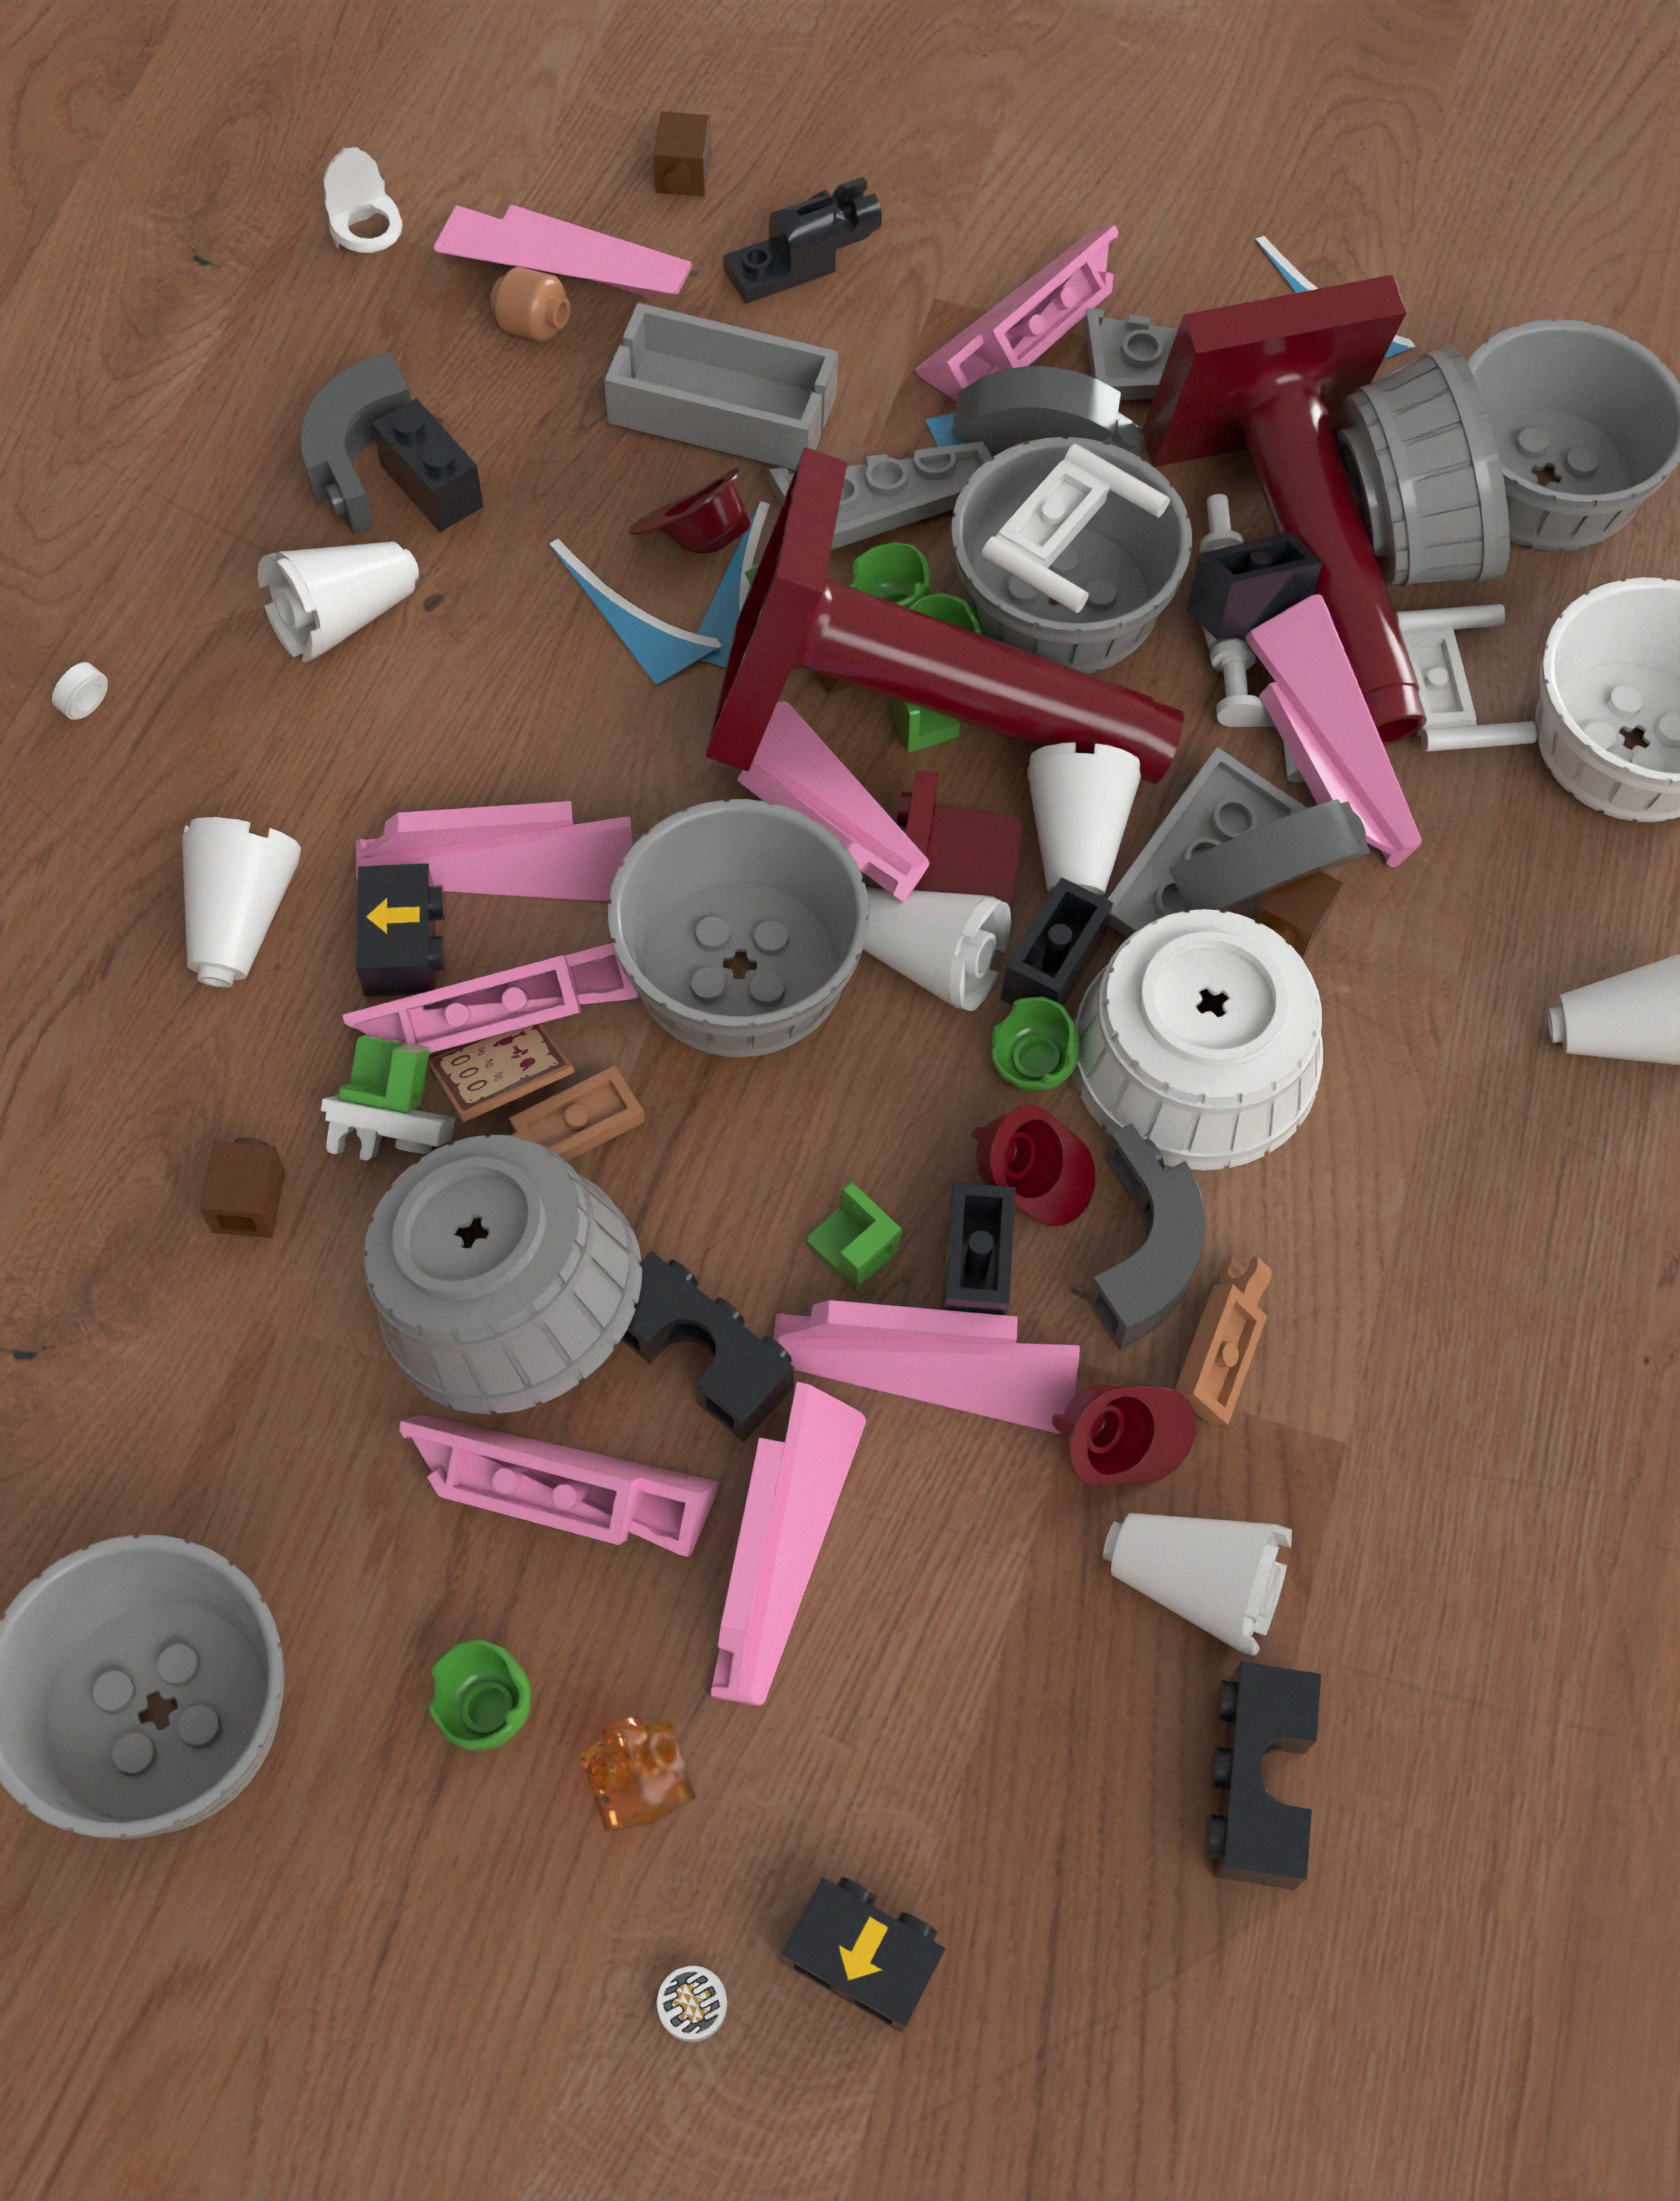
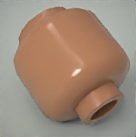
(530, 304)

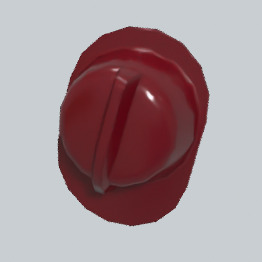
(703, 519)
(1041, 1160)
(1126, 1433)

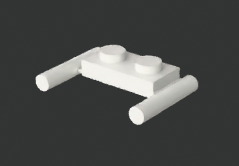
(1057, 514)
(1443, 681)

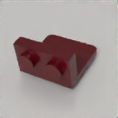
(964, 847)

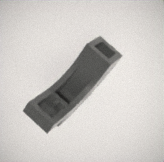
(1041, 404)
(341, 427)
(1271, 857)
(1150, 1284)

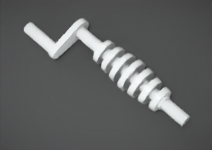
(1234, 654)

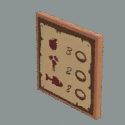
(499, 1069)

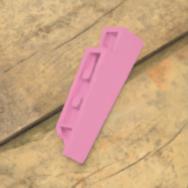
(1026, 319)

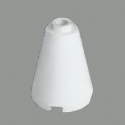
(333, 592)
(1081, 810)
(231, 894)
(940, 941)
(1623, 1015)
(1204, 1570)

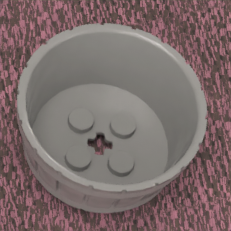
(1590, 411)
(1428, 472)
(1119, 557)
(732, 884)
(517, 1309)
(88, 1653)

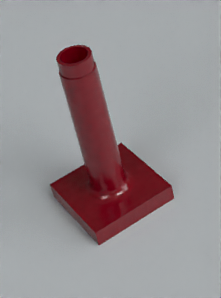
(1275, 384)
(813, 623)

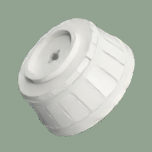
(1609, 670)
(1193, 1080)

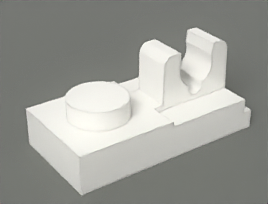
(413, 1130)

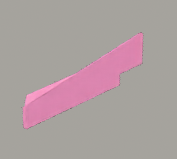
(561, 248)
(1329, 724)
(805, 775)
(506, 850)
(499, 1001)
(935, 1358)
(562, 1485)
(780, 1538)

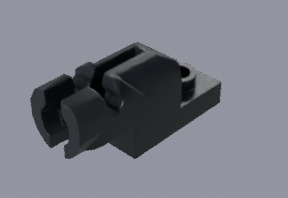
(804, 241)

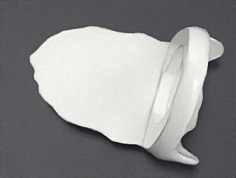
(354, 194)

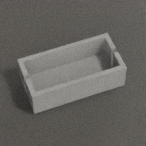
(720, 386)

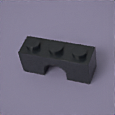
(746, 1372)
(1254, 1833)

